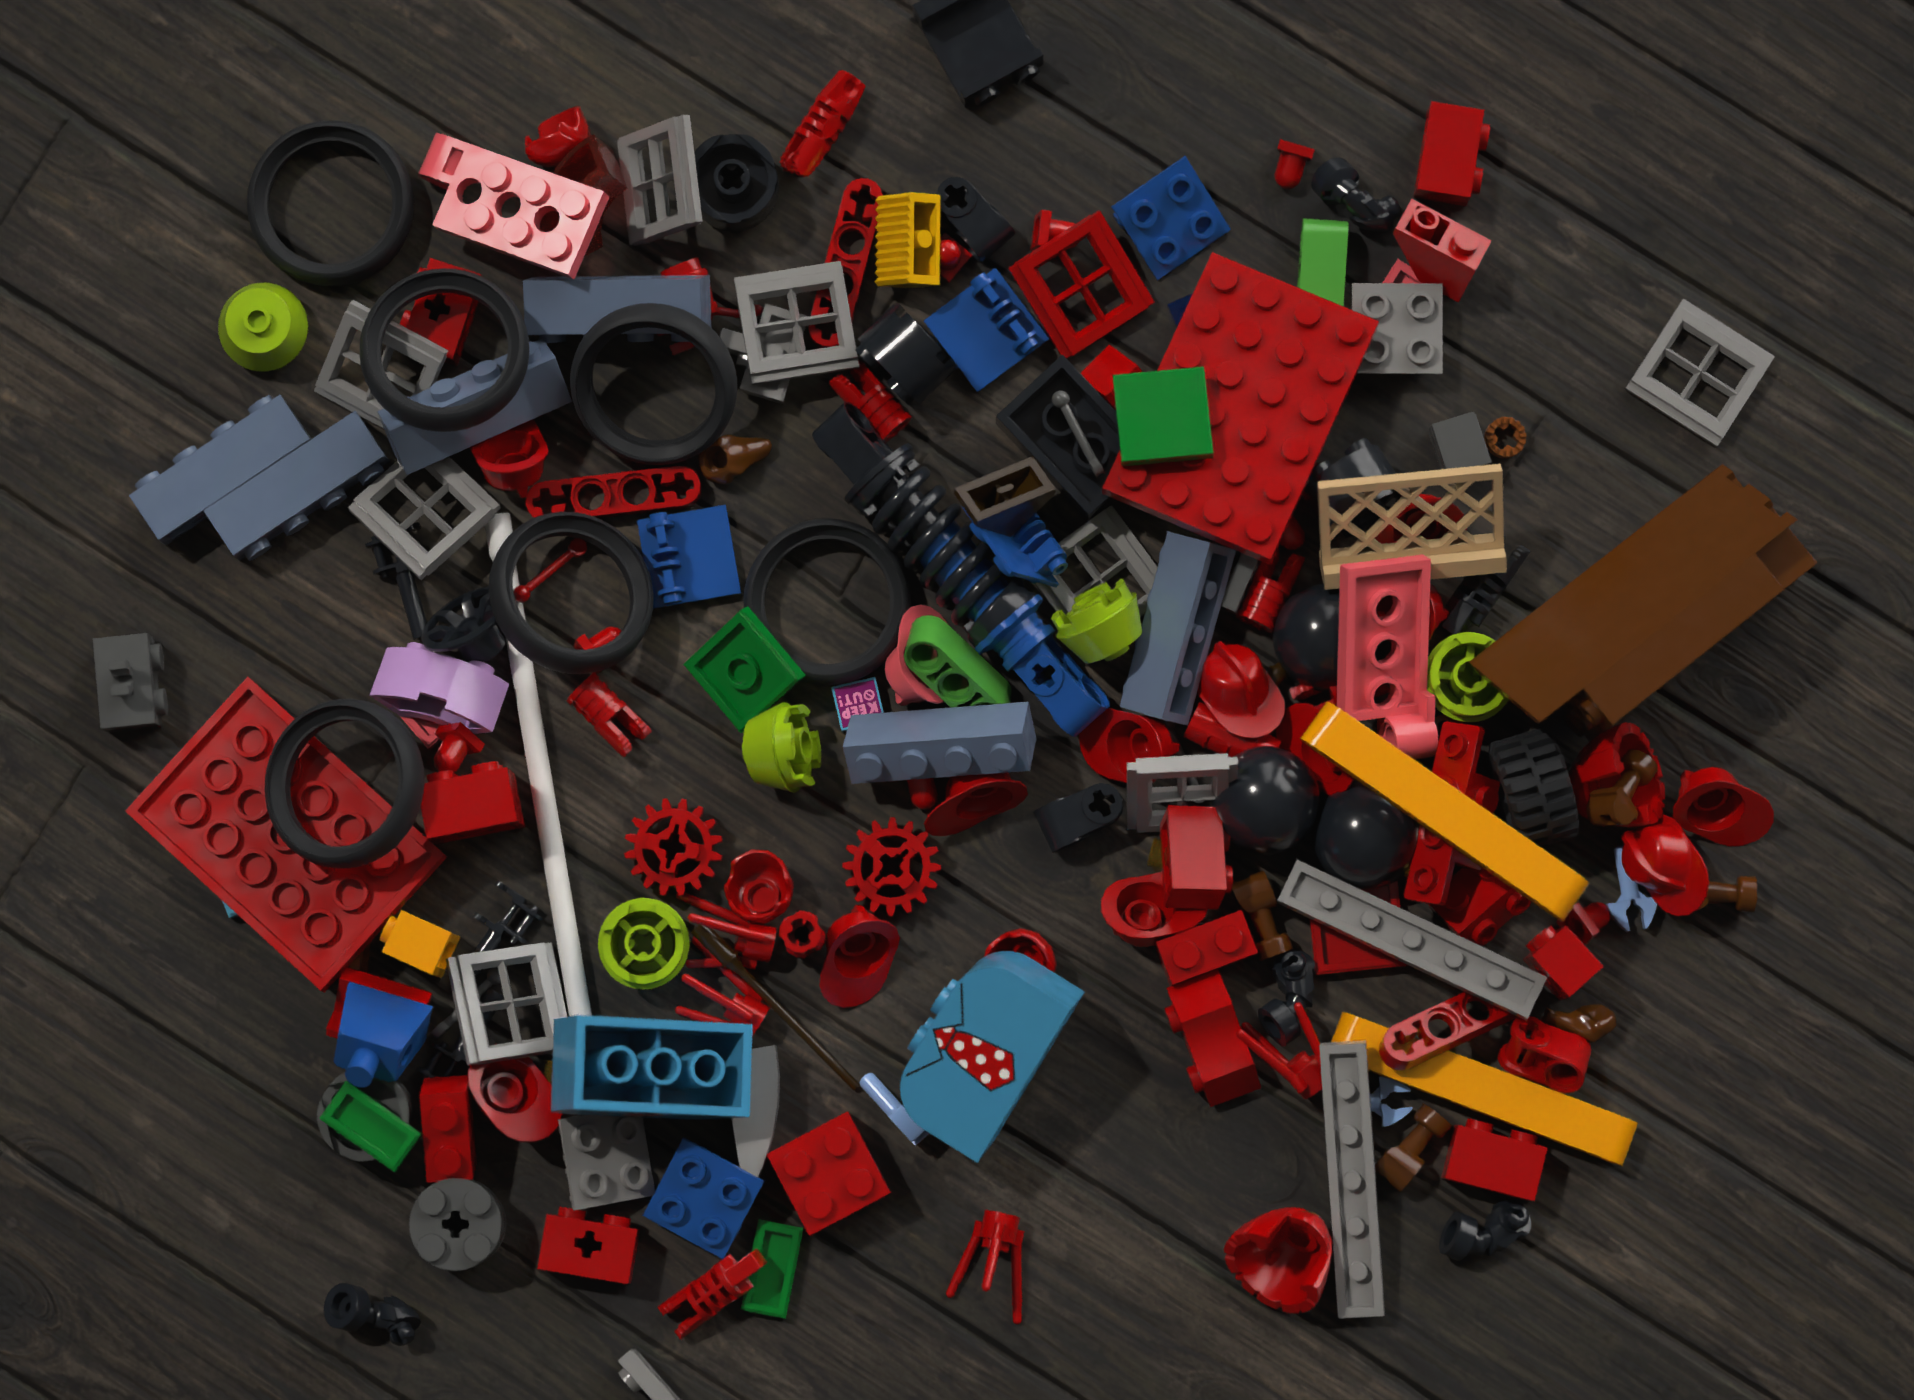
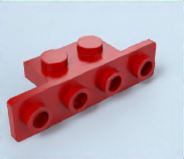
(1434, 858)

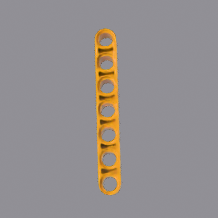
(1445, 811)
(1500, 1095)

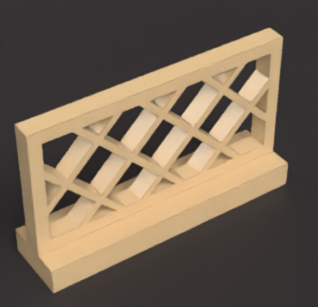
(1451, 555)

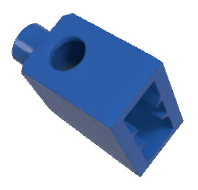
(379, 1034)

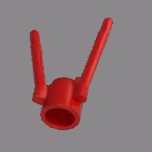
(752, 939)
(738, 1010)
(1302, 1070)
(998, 1233)

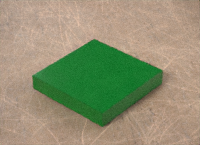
(1162, 416)
(744, 668)

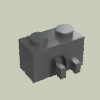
(129, 682)

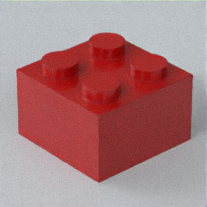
(471, 803)
(828, 1173)

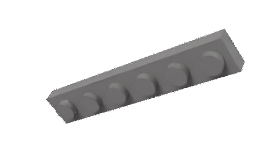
(1411, 940)
(1352, 1179)

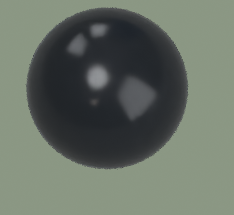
(1308, 637)
(1270, 801)
(1363, 838)

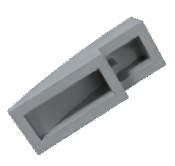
(756, 1132)

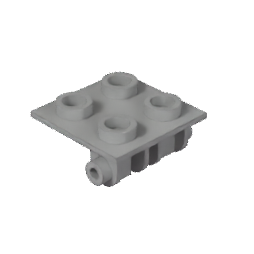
(1408, 328)
(605, 1159)

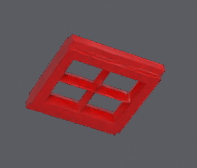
(1115, 264)

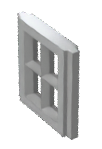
(684, 175)
(789, 283)
(396, 338)
(1720, 339)
(396, 537)
(1123, 543)
(1142, 794)
(470, 1010)

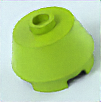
(263, 326)
(1100, 623)
(1456, 684)
(781, 748)
(643, 943)

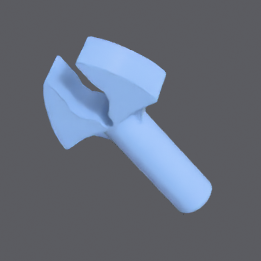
(1629, 891)
(892, 1108)
(1388, 1115)

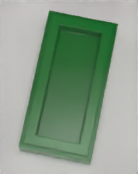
(370, 1126)
(774, 1281)

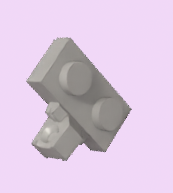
(772, 344)

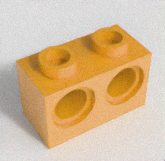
(418, 943)

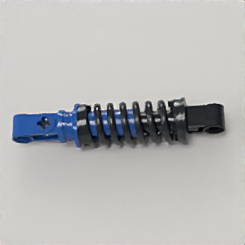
(987, 606)

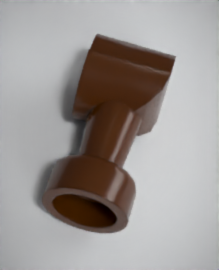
(1614, 804)
(1741, 893)
(1257, 899)
(1402, 1162)

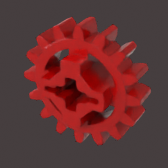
(653, 843)
(906, 882)

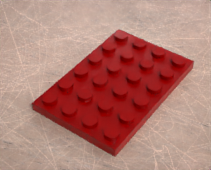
(1274, 389)
(217, 824)

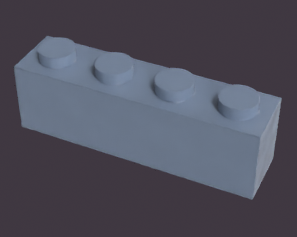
(574, 305)
(538, 394)
(202, 476)
(297, 486)
(1177, 628)
(939, 742)

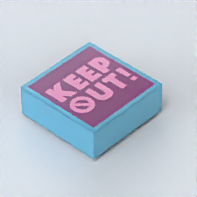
(856, 699)

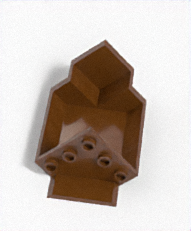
(1648, 606)

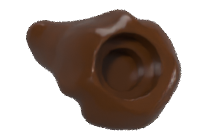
(732, 457)
(1588, 1021)

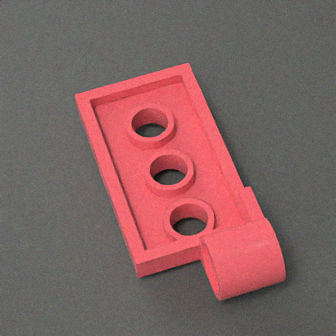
(458, 164)
(1409, 710)

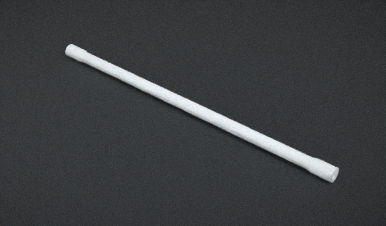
(544, 803)

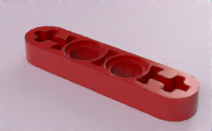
(852, 265)
(613, 488)
(1452, 1012)

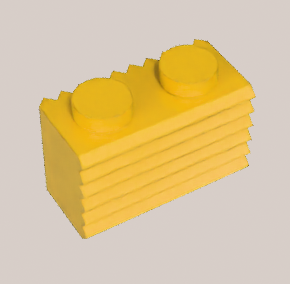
(908, 240)

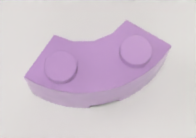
(439, 688)

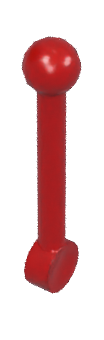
(575, 549)

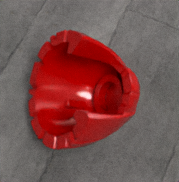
(1600, 767)
(1282, 1258)

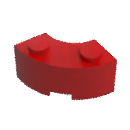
(1209, 1028)

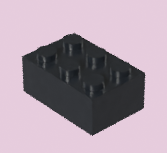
(1044, 433)

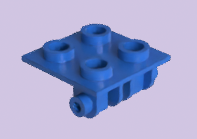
(1170, 218)
(986, 329)
(1028, 553)
(689, 555)
(703, 1198)

